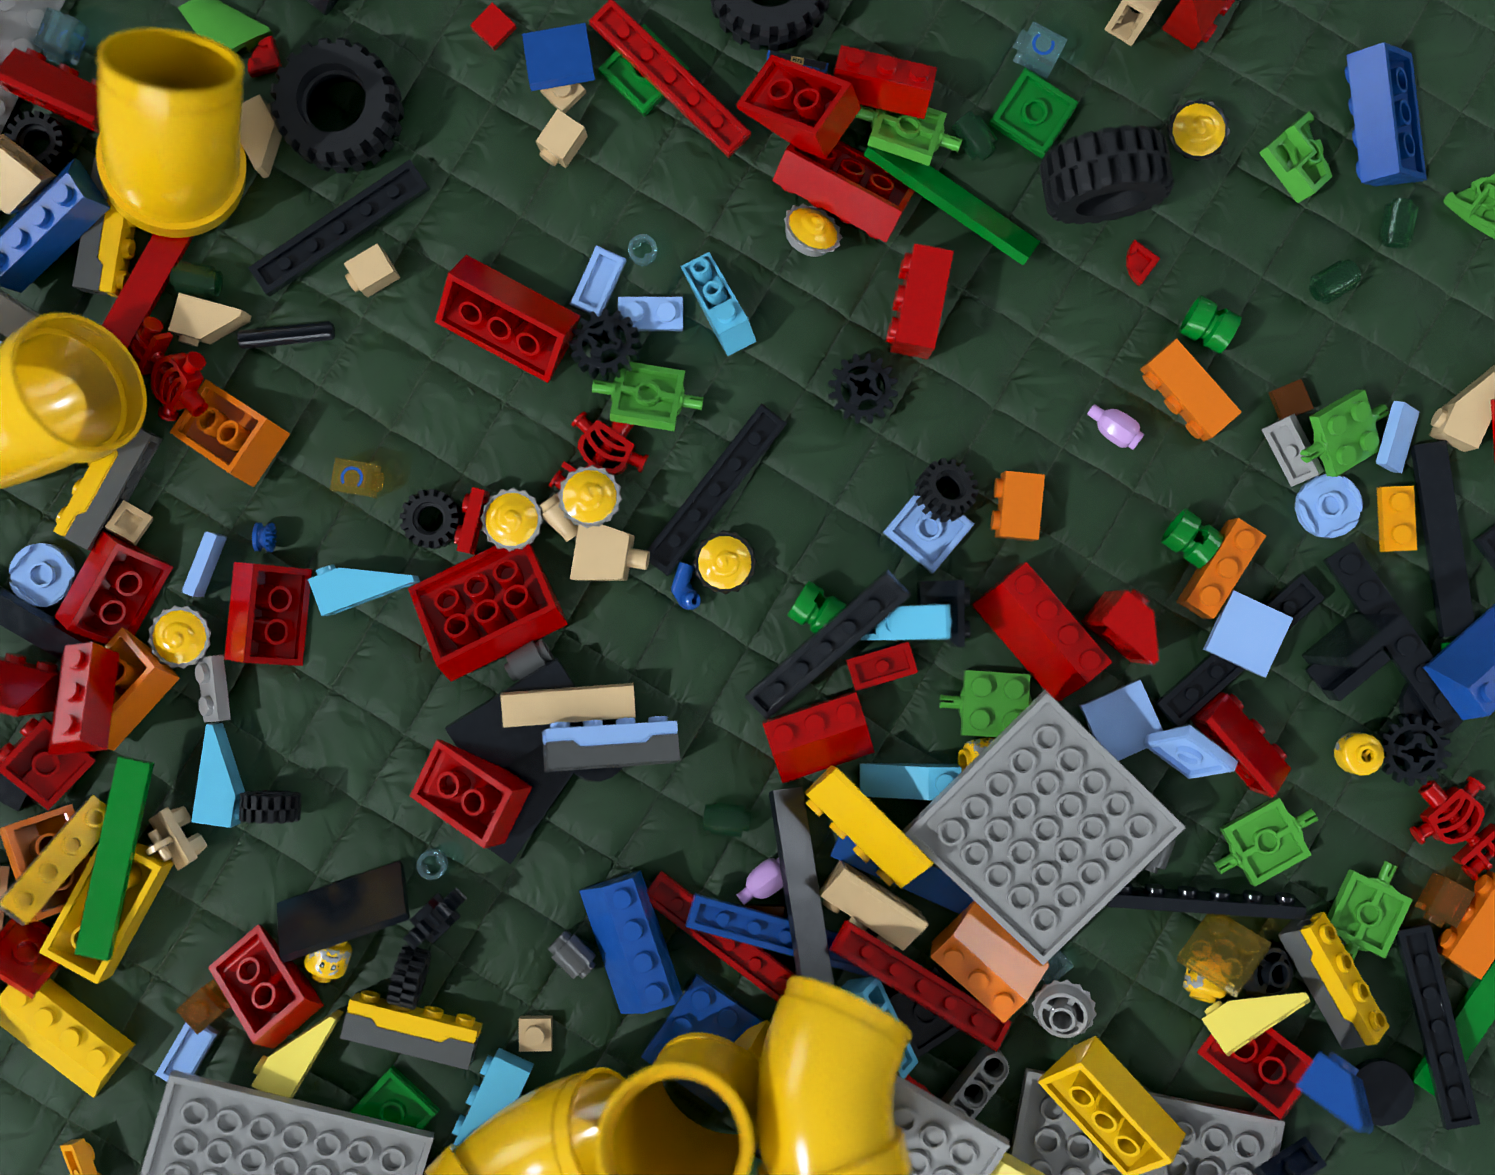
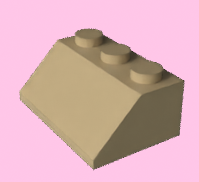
(872, 906)

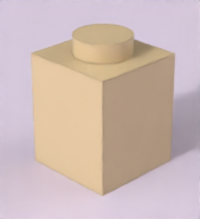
(561, 139)
(370, 271)

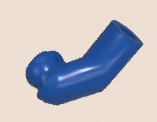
(683, 590)

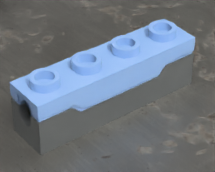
(610, 745)

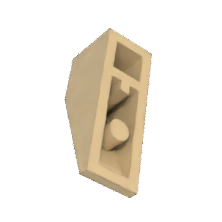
(1467, 415)

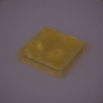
(1223, 952)

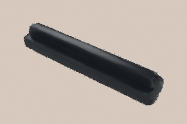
(286, 335)

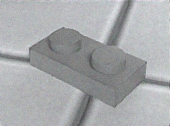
(1287, 442)
(213, 689)

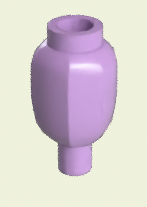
(1117, 426)
(762, 881)

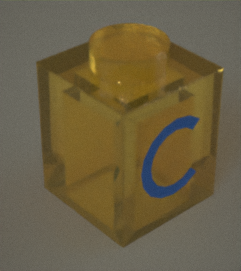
(356, 478)

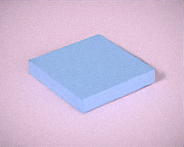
(925, 538)
(1248, 633)
(1122, 719)
(1190, 752)

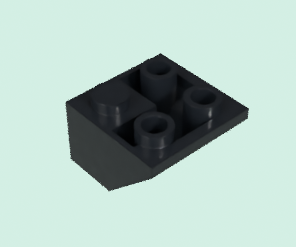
(953, 594)

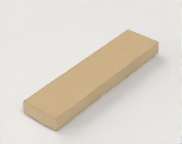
(568, 704)

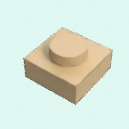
(564, 96)
(129, 523)
(535, 1033)

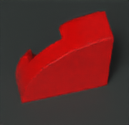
(264, 58)
(1140, 262)

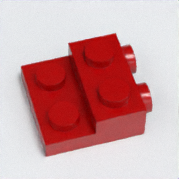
(37, 772)

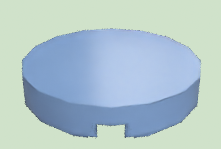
(1328, 506)
(42, 574)

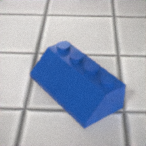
(1385, 116)
(48, 226)
(1467, 669)
(631, 944)
(1337, 1088)

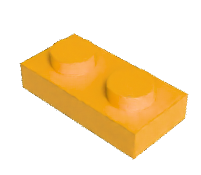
(1396, 518)
(79, 1157)

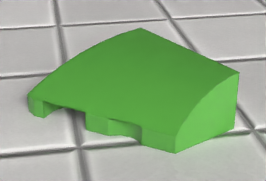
(224, 24)
(1298, 159)
(1476, 205)

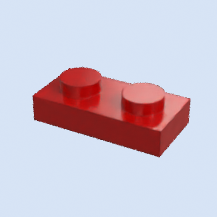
(468, 533)
(881, 666)

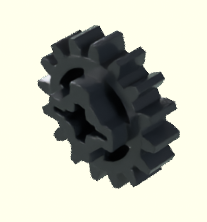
(600, 332)
(849, 380)
(1413, 762)
(435, 918)

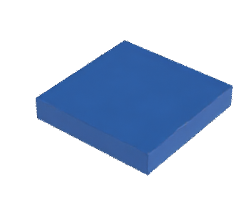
(558, 57)

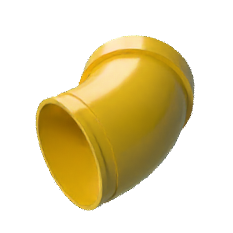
(170, 130)
(65, 396)
(830, 1086)
(538, 1133)
(650, 1136)

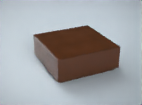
(1291, 399)

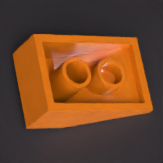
(231, 435)

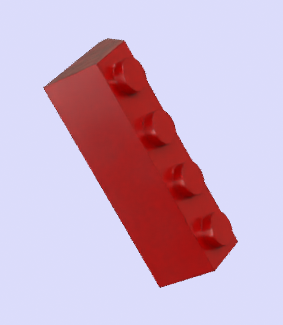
(846, 187)
(506, 318)
(1041, 632)

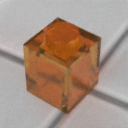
(1444, 901)
(204, 1007)

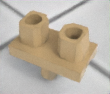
(171, 841)

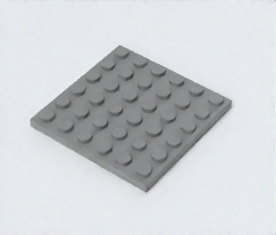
(1043, 828)

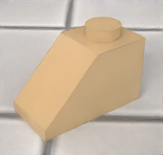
(259, 134)
(204, 321)

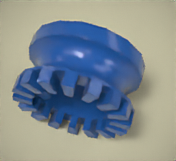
(263, 537)

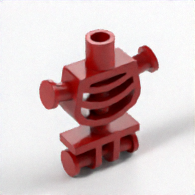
(172, 386)
(616, 433)
(1456, 808)

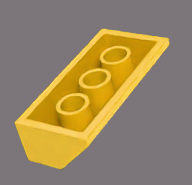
(867, 827)
(143, 885)
(65, 1034)
(1113, 1108)

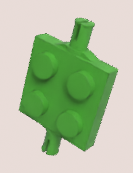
(908, 135)
(648, 396)
(1345, 433)
(989, 701)
(1265, 841)
(1369, 911)

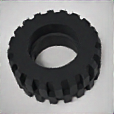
(769, 24)
(311, 73)
(1106, 174)

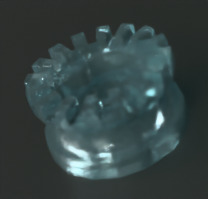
(648, 257)
(423, 868)

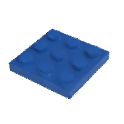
(702, 1010)

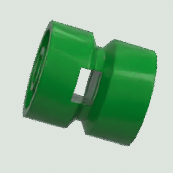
(1210, 324)
(1187, 529)
(814, 607)

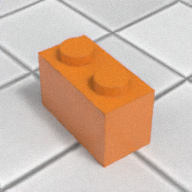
(1018, 505)

